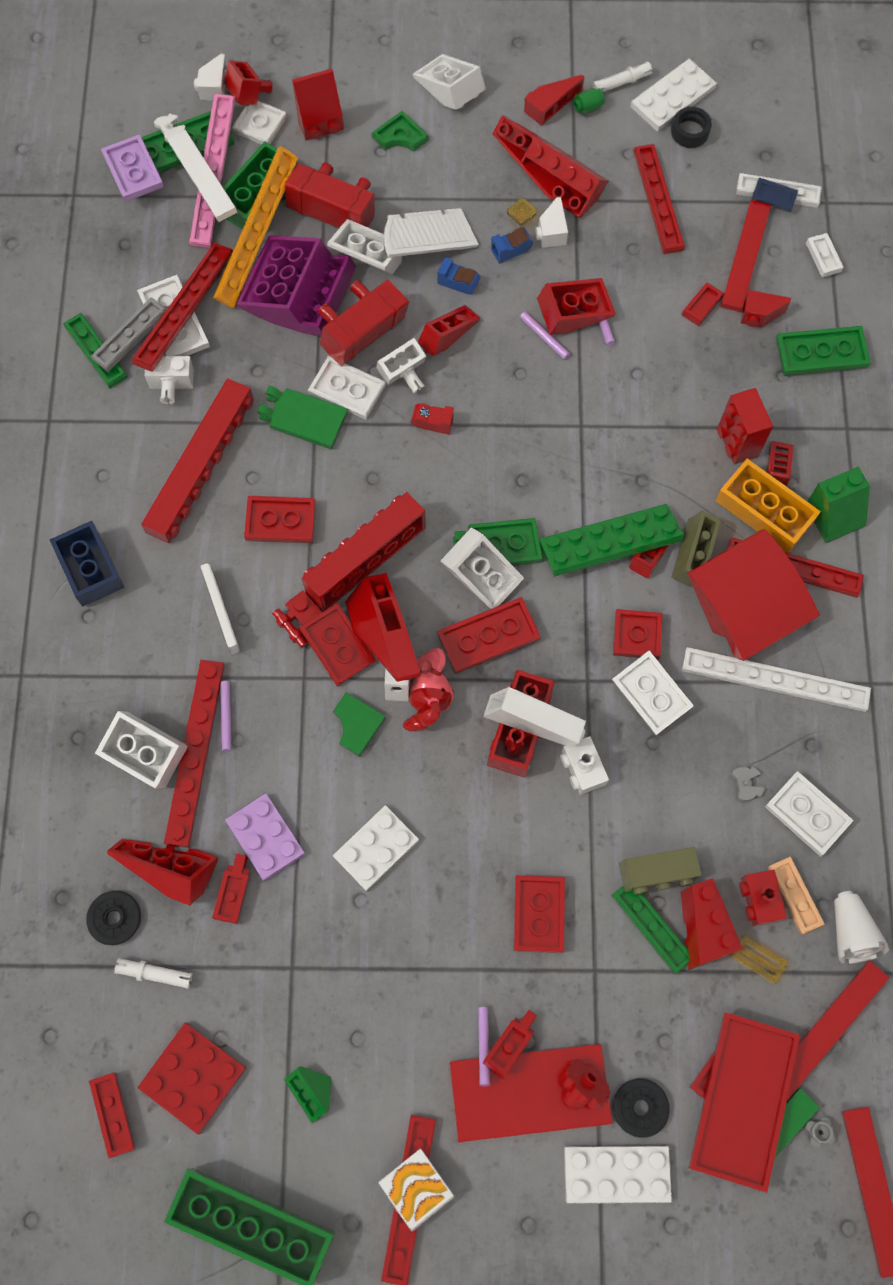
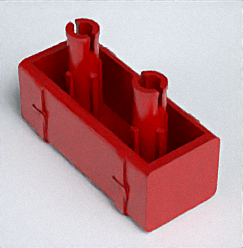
(329, 198)
(363, 321)
(513, 748)

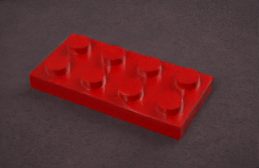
(488, 635)

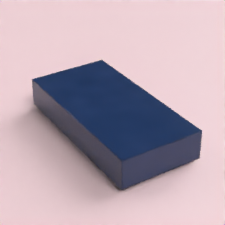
(774, 194)

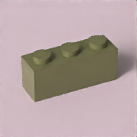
(696, 546)
(660, 870)

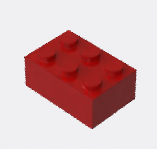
(744, 426)

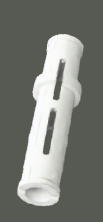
(630, 75)
(153, 973)

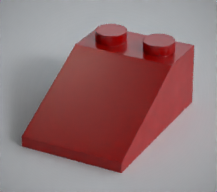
(318, 104)
(574, 304)

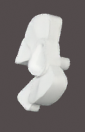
(165, 123)

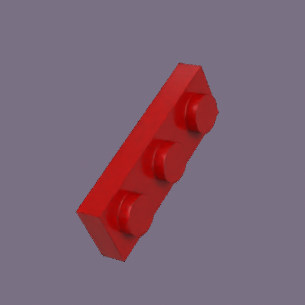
(112, 1115)

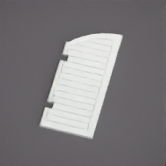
(427, 233)

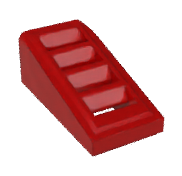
(784, 477)
(645, 566)

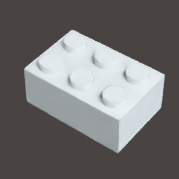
(141, 749)

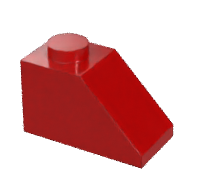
(763, 308)

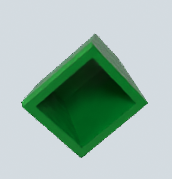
(842, 504)

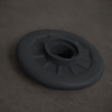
(129, 917)
(657, 1103)

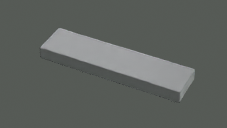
(129, 334)

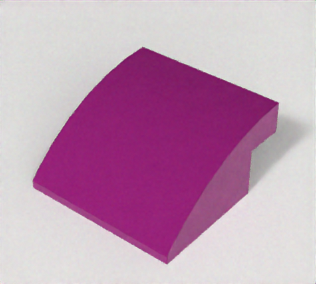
(294, 281)

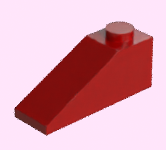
(551, 98)
(446, 329)

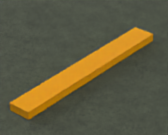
(255, 227)

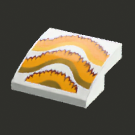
(416, 1189)

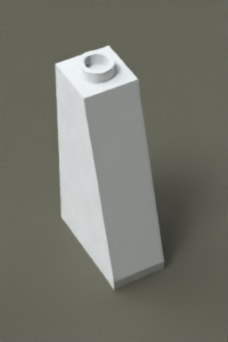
(534, 717)

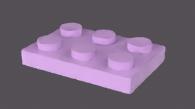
(132, 168)
(265, 837)

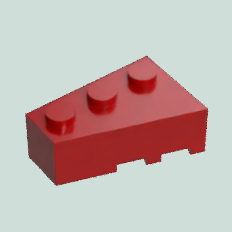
(707, 925)

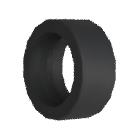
(691, 114)

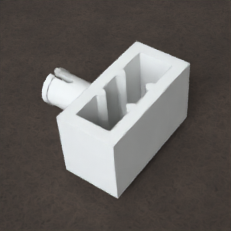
(402, 364)
(171, 374)
(584, 766)

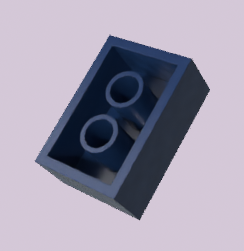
(86, 563)

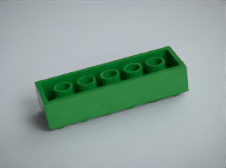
(249, 1227)

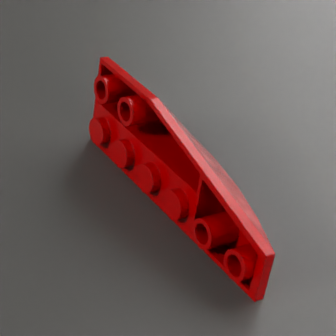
(551, 167)
(382, 627)

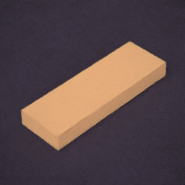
(796, 896)

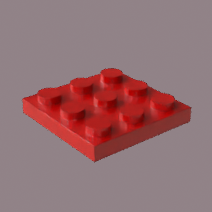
(191, 1078)

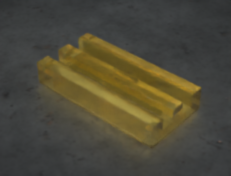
(778, 971)

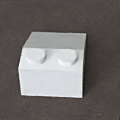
(451, 80)
(482, 568)

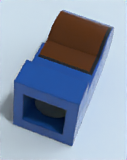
(511, 244)
(457, 277)

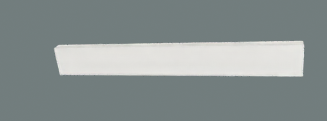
(776, 679)

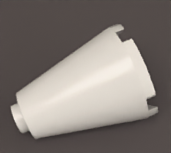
(856, 931)

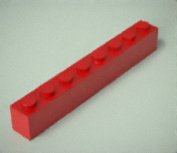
(197, 461)

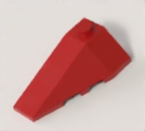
(172, 872)

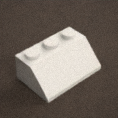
(364, 245)

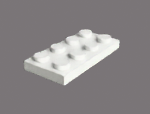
(673, 92)
(192, 337)
(617, 1174)

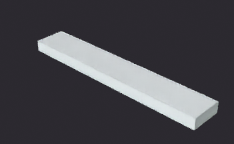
(202, 176)

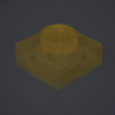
(521, 212)

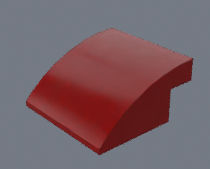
(752, 595)

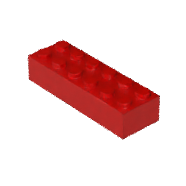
(364, 551)

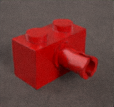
(245, 83)
(762, 898)

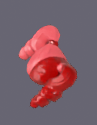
(429, 692)

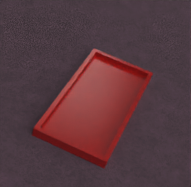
(526, 1099)
(744, 1102)

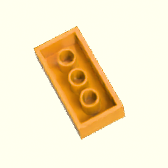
(767, 505)

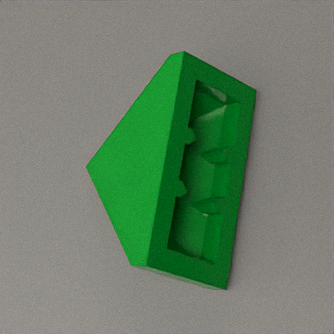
(311, 1091)

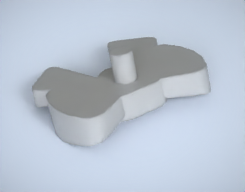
(746, 791)

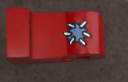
(433, 418)

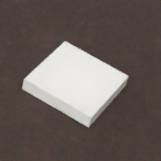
(259, 122)

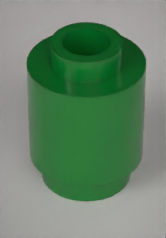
(589, 101)

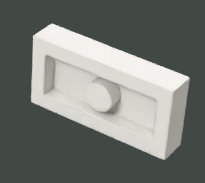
(824, 255)

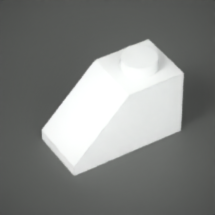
(211, 78)
(552, 226)

